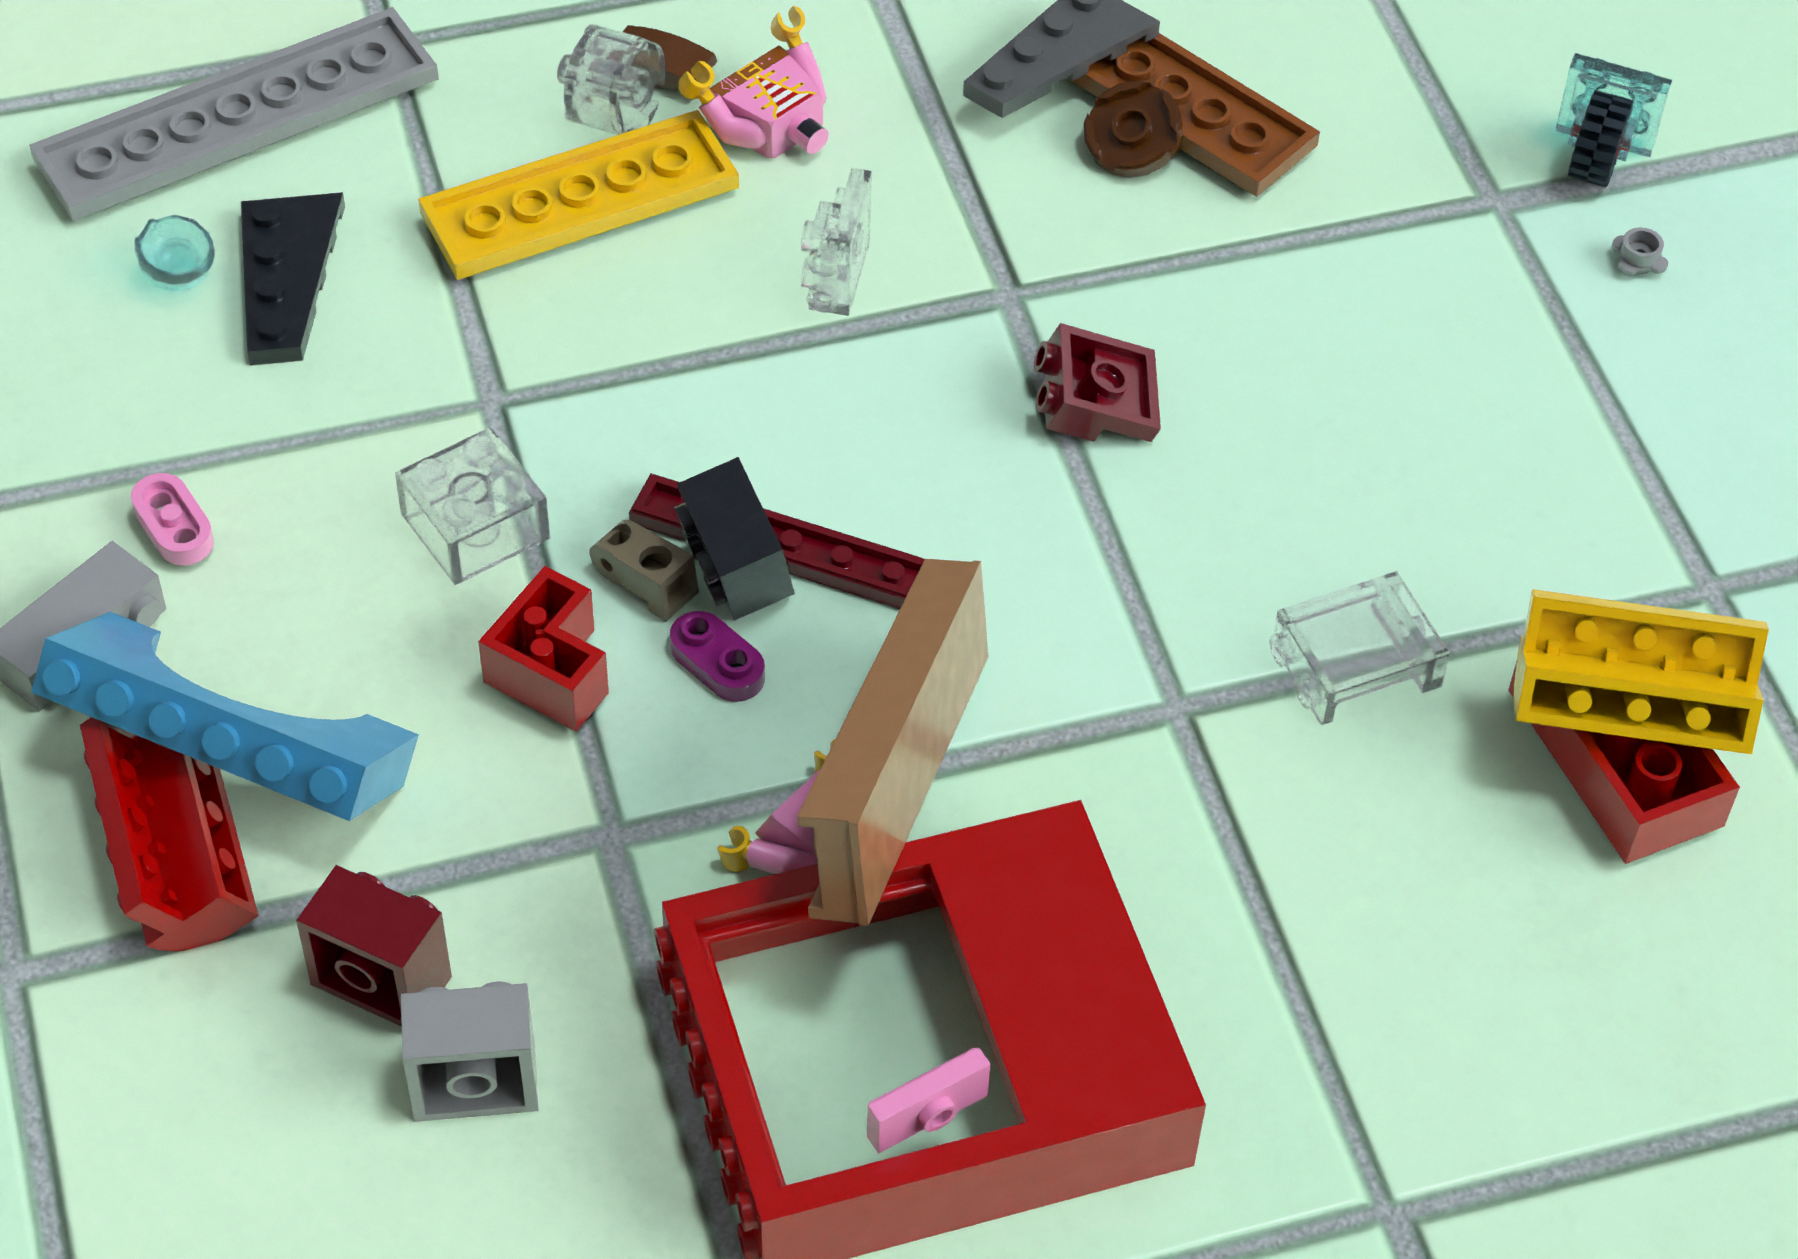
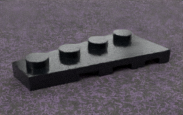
(284, 270)

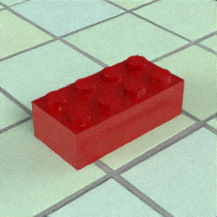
(1642, 789)

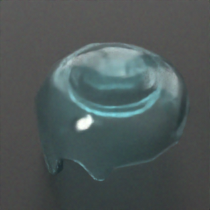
(174, 252)

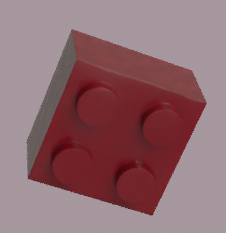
(372, 943)

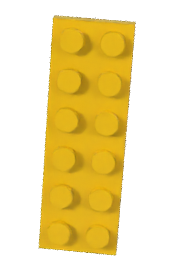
(578, 194)

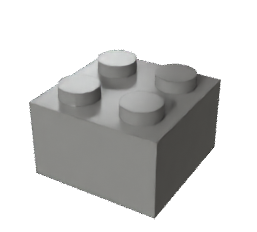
(469, 1051)

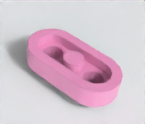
(178, 528)

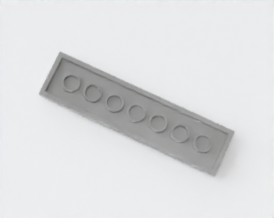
(232, 113)

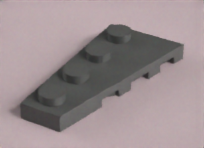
(1056, 48)

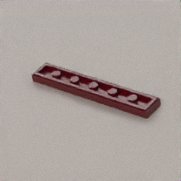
(809, 549)

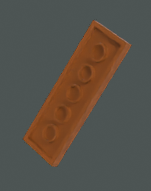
(1222, 118)

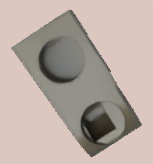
(647, 567)

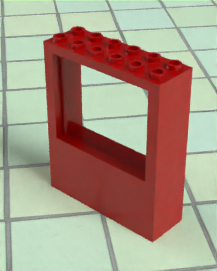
(1060, 999)

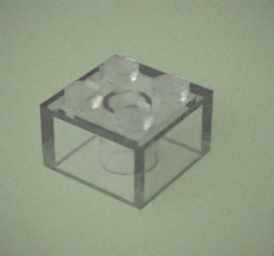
(472, 505)

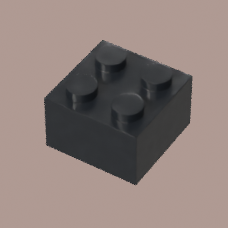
(733, 540)

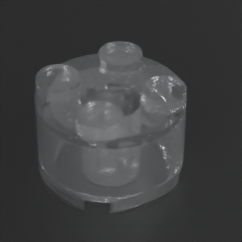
(611, 80)

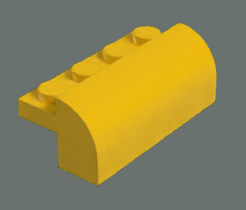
(1640, 671)

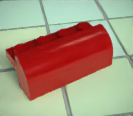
(168, 839)

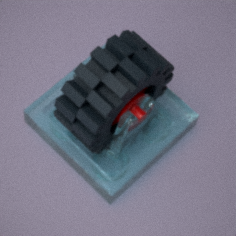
(1609, 115)

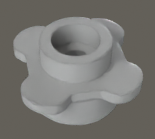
(1640, 252)

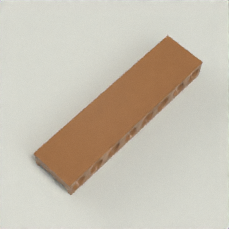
(895, 739)

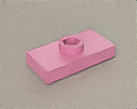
(928, 1100)

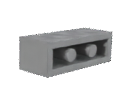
(102, 584)

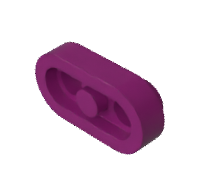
(712, 652)

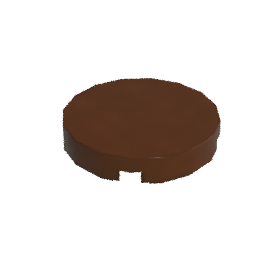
(1133, 129)

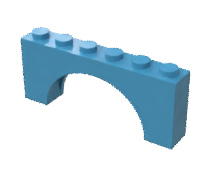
(114, 676)

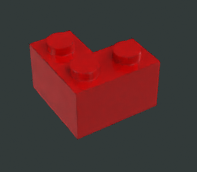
(541, 650)

